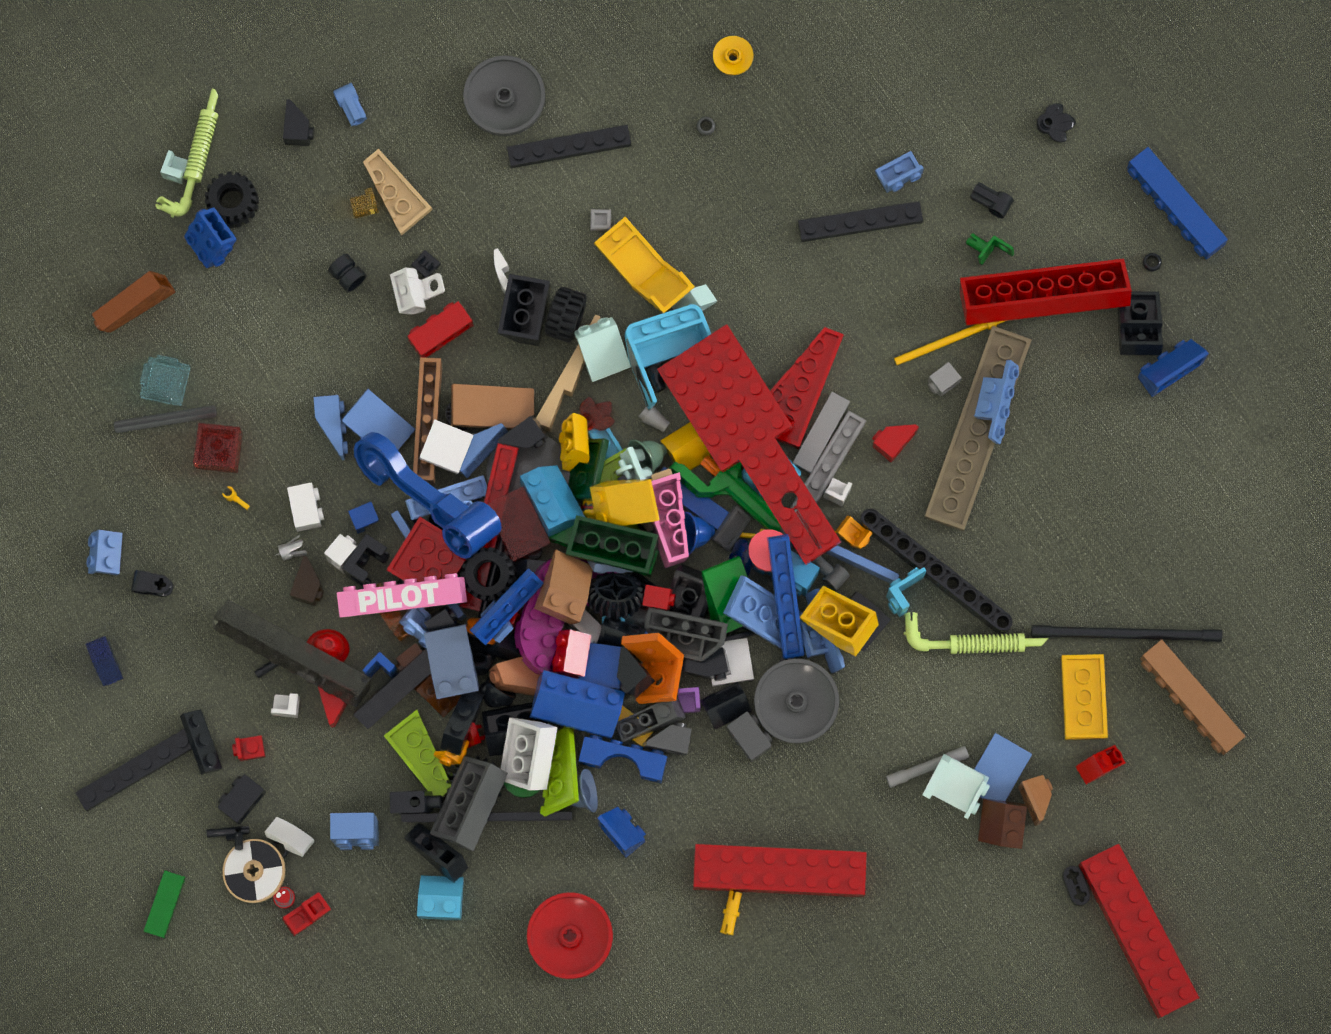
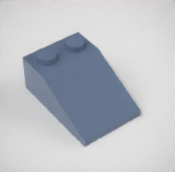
(451, 661)

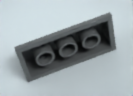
(469, 803)

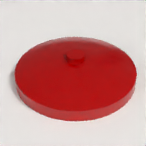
(569, 935)

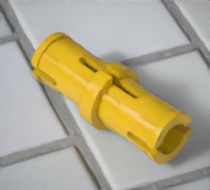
(731, 913)

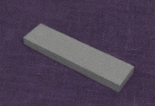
(821, 432)

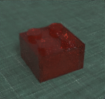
(218, 448)

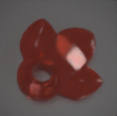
(597, 414)

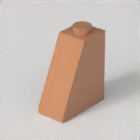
(514, 677)

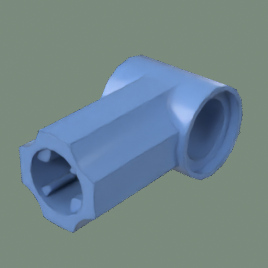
(348, 100)

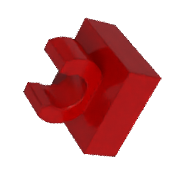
(473, 736)

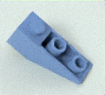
(329, 417)

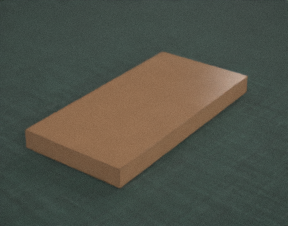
(490, 405)

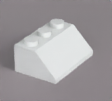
(528, 753)

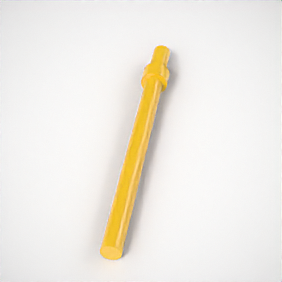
(944, 341)

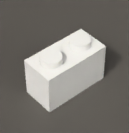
(304, 506)
(340, 551)

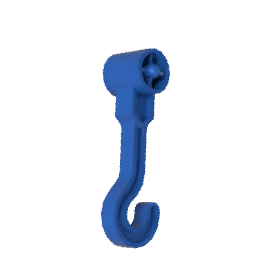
(463, 527)

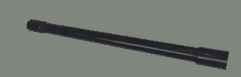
(1203, 635)

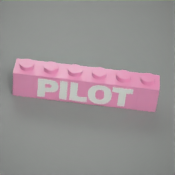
(402, 596)

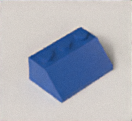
(1172, 366)

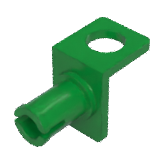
(986, 248)

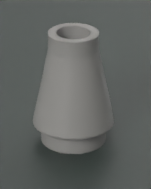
(654, 418)

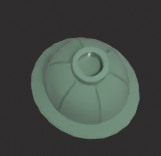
(653, 453)

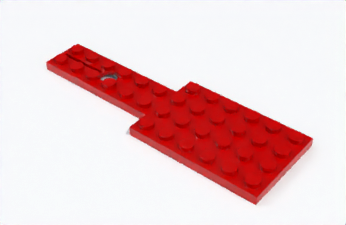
(741, 424)

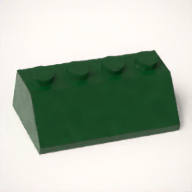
(612, 545)

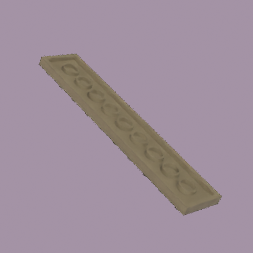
(970, 444)

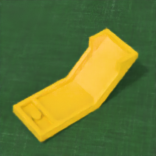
(643, 266)

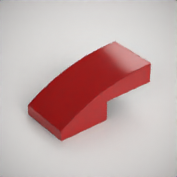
(306, 914)

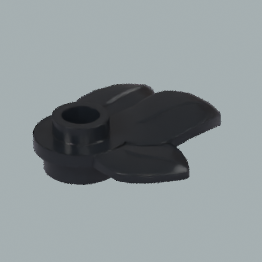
(1058, 122)

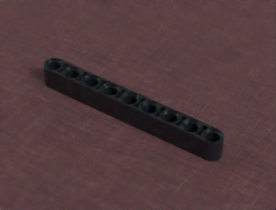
(946, 572)

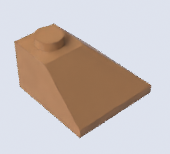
(1036, 795)

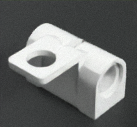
(412, 291)

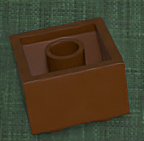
(1002, 823)

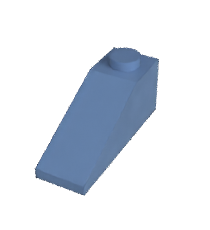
(480, 447)

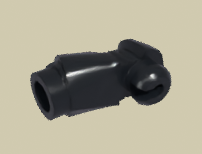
(655, 378)

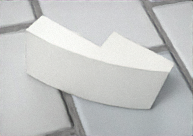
(292, 837)

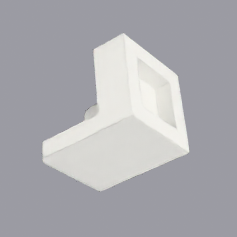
(837, 491)
(286, 705)

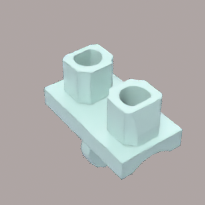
(630, 465)

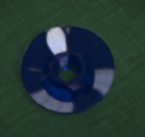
(741, 549)

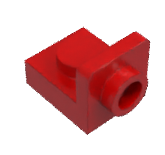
(249, 748)

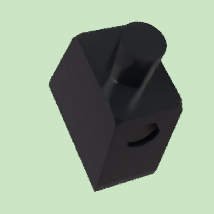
(408, 802)

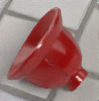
(330, 642)

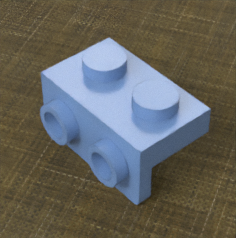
(899, 171)
(104, 552)

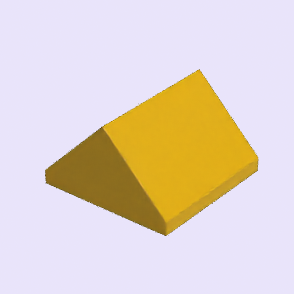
(686, 447)

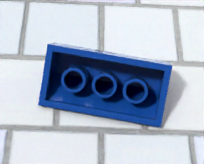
(577, 704)

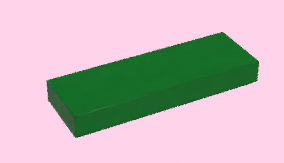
(164, 904)

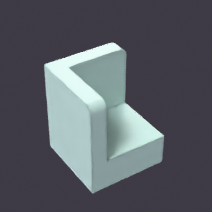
(173, 168)

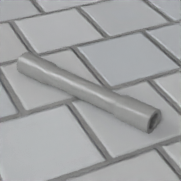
(904, 775)

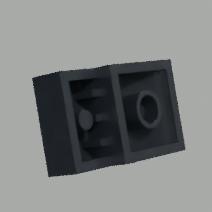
(1141, 325)

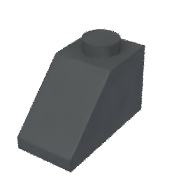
(671, 740)

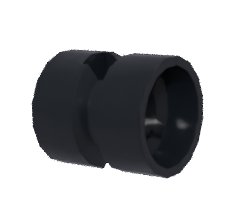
(345, 270)

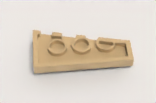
(399, 196)

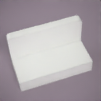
(589, 626)

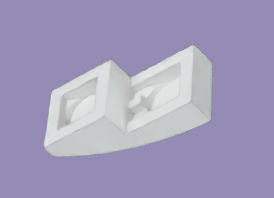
(501, 267)

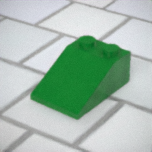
(719, 585)

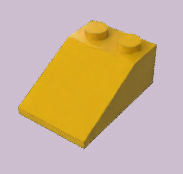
(625, 502)
(840, 620)

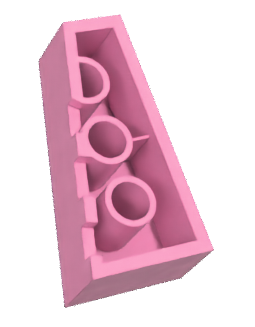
(671, 526)

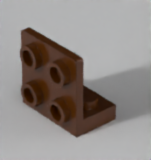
(427, 691)

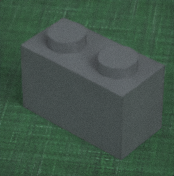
(749, 736)

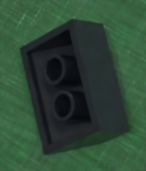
(524, 309)
(496, 725)

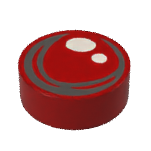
(284, 898)

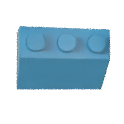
(551, 498)

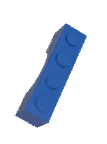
(597, 752)

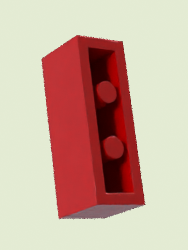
(440, 329)

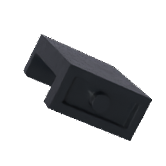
(614, 629)

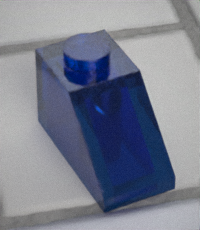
(104, 660)

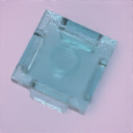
(164, 380)

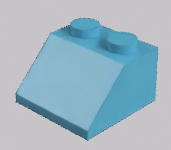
(440, 898)

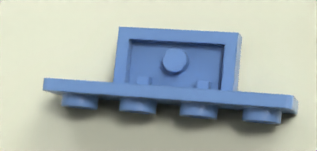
(995, 400)
(817, 645)

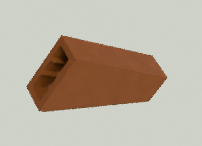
(133, 301)

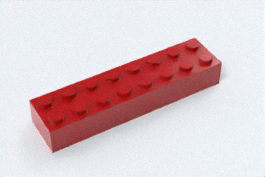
(1045, 291)
(779, 870)
(1138, 931)

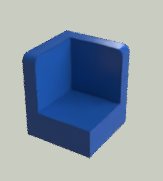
(363, 516)

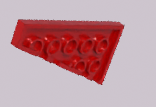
(803, 383)

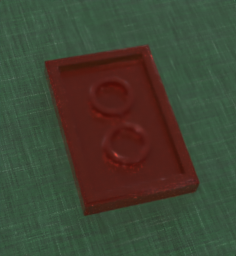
(520, 524)

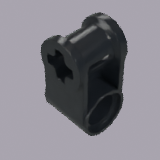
(148, 583)

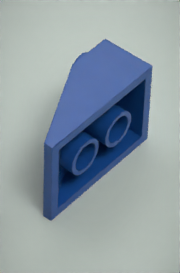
(621, 831)

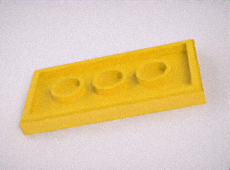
(1084, 697)

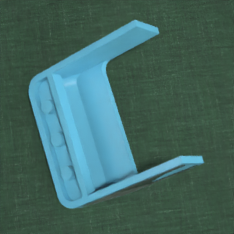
(661, 340)

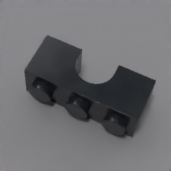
(461, 720)

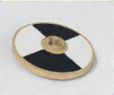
(265, 882)

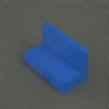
(378, 662)

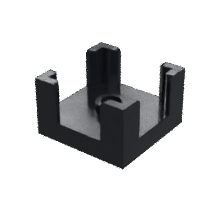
(360, 557)

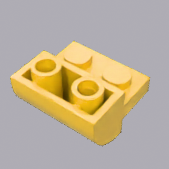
(574, 442)

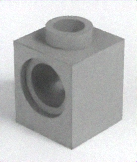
(943, 380)

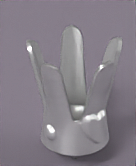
(286, 549)

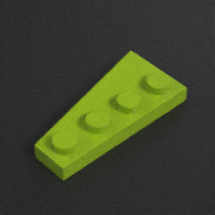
(417, 751)
(562, 781)

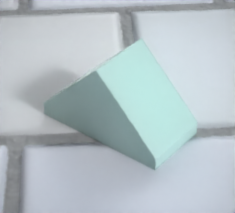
(698, 296)

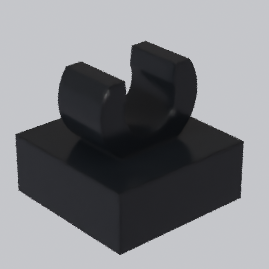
(425, 264)

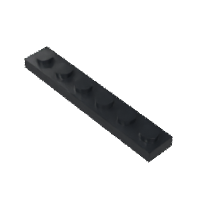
(569, 146)
(860, 221)
(134, 770)

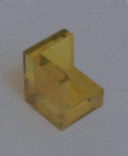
(364, 204)

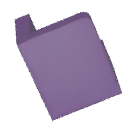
(689, 699)

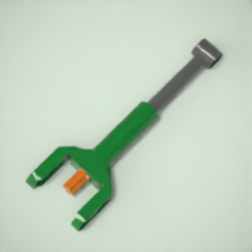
(731, 484)

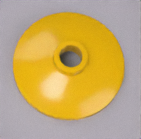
(733, 46)

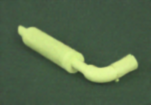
(196, 159)
(963, 644)

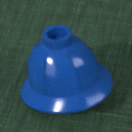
(697, 531)

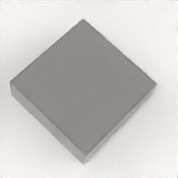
(600, 220)

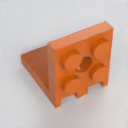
(660, 660)

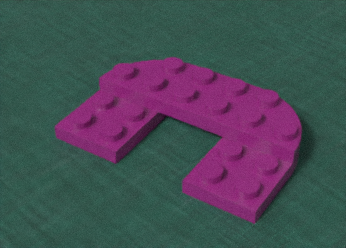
(538, 631)

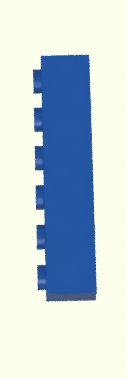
(1176, 203)

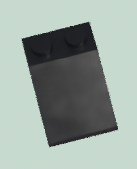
(689, 592)

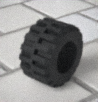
(232, 183)
(565, 314)
(471, 569)

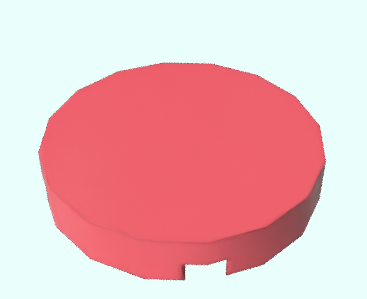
(759, 549)

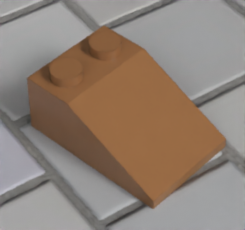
(565, 588)

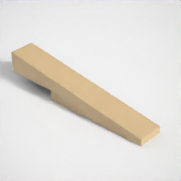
(565, 385)

